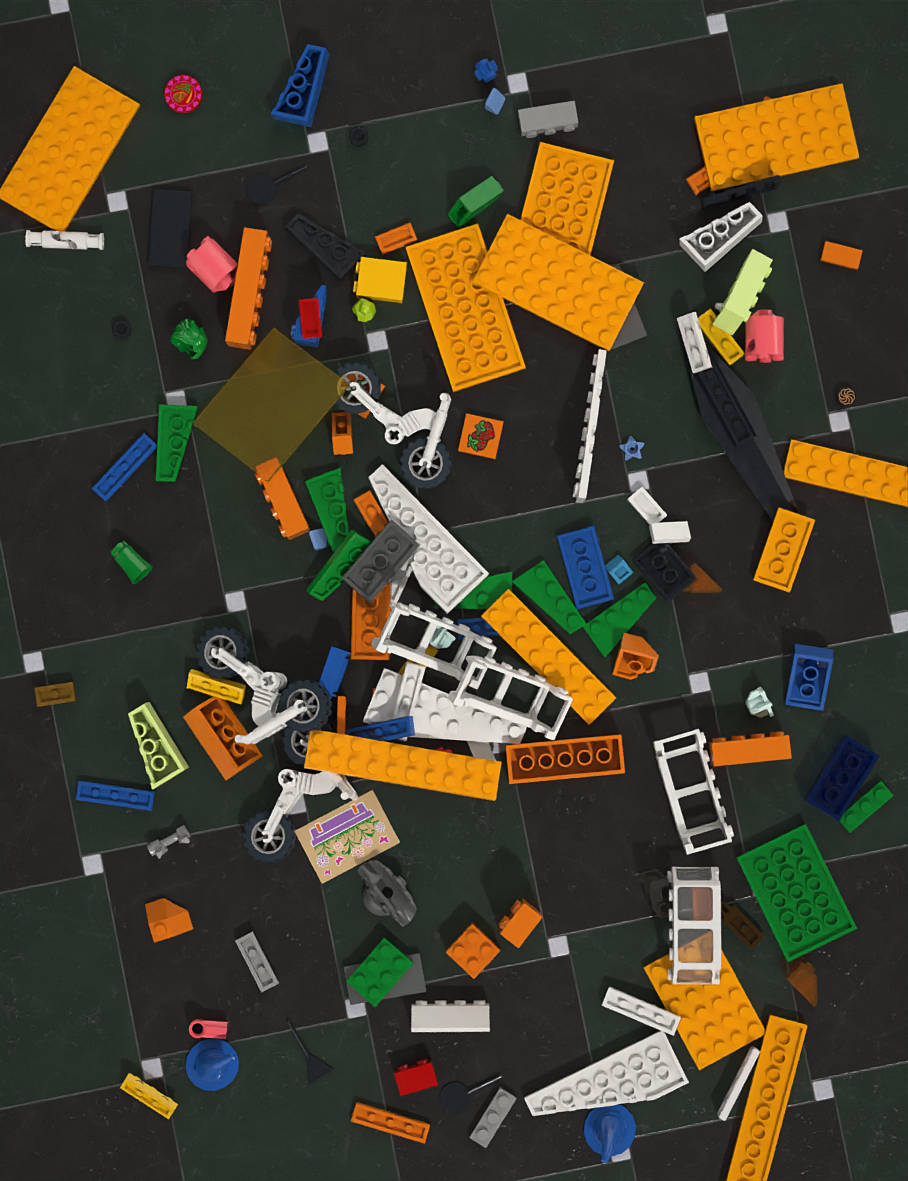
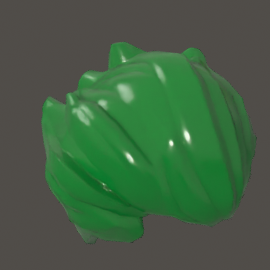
(189, 338)

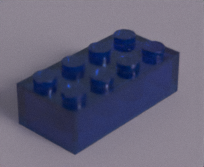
(841, 778)

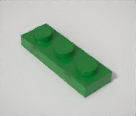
(865, 806)

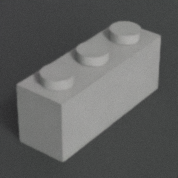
(548, 119)

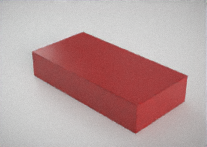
(310, 318)

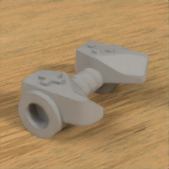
(159, 847)

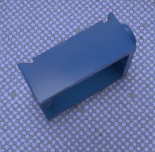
(334, 670)

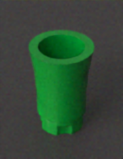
(131, 562)

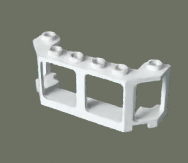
(384, 644)
(461, 697)
(673, 794)

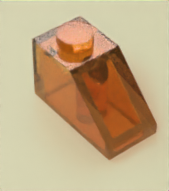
(703, 584)
(804, 981)

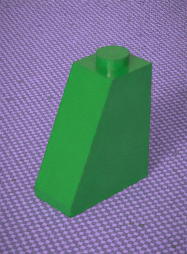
(475, 202)

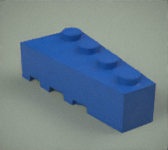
(303, 89)

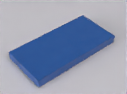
(585, 567)

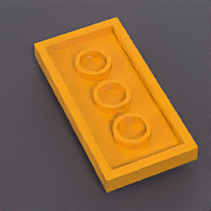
(784, 549)

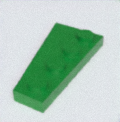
(173, 435)
(329, 503)
(338, 565)
(486, 592)
(548, 594)
(611, 624)

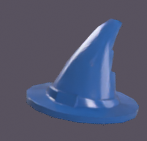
(212, 1064)
(609, 1130)

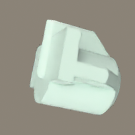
(441, 638)
(758, 703)

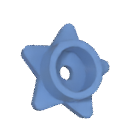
(632, 443)

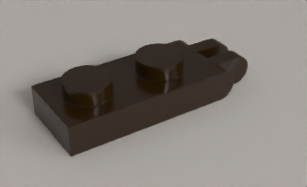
(741, 926)

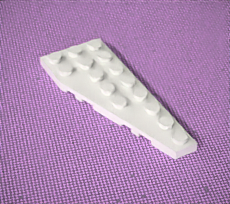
(591, 415)
(441, 561)
(438, 717)
(627, 1076)

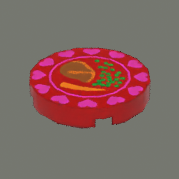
(183, 94)

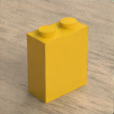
(380, 279)

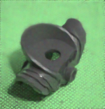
(399, 905)

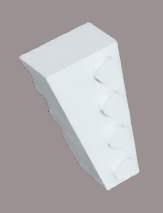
(720, 236)

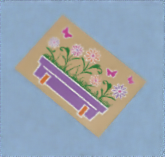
(347, 836)

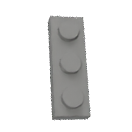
(257, 961)
(492, 1117)

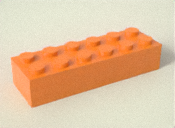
(247, 288)
(565, 759)

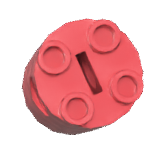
(212, 265)
(764, 337)

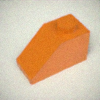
(342, 433)

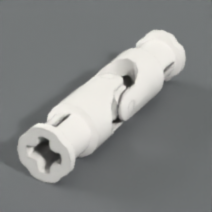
(79, 240)

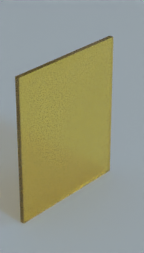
(271, 404)

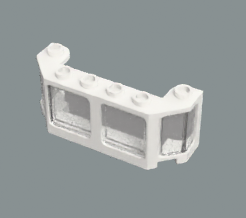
(695, 925)

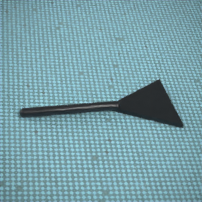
(315, 1067)

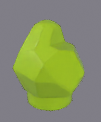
(364, 310)

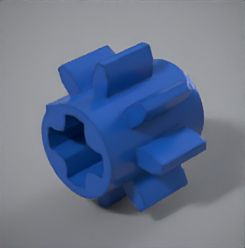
(486, 70)

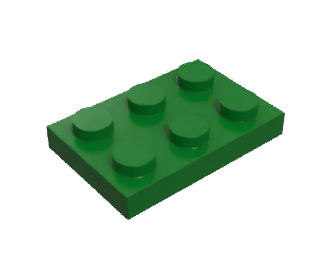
(379, 972)

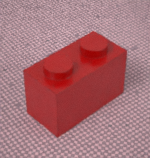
(415, 1077)

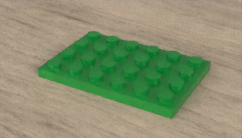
(796, 892)

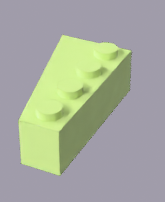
(743, 292)
(156, 746)

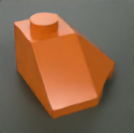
(634, 657)
(167, 919)

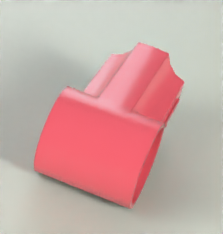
(211, 1029)

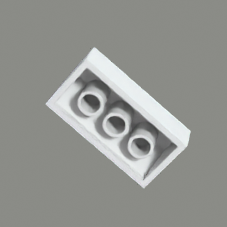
(450, 1017)

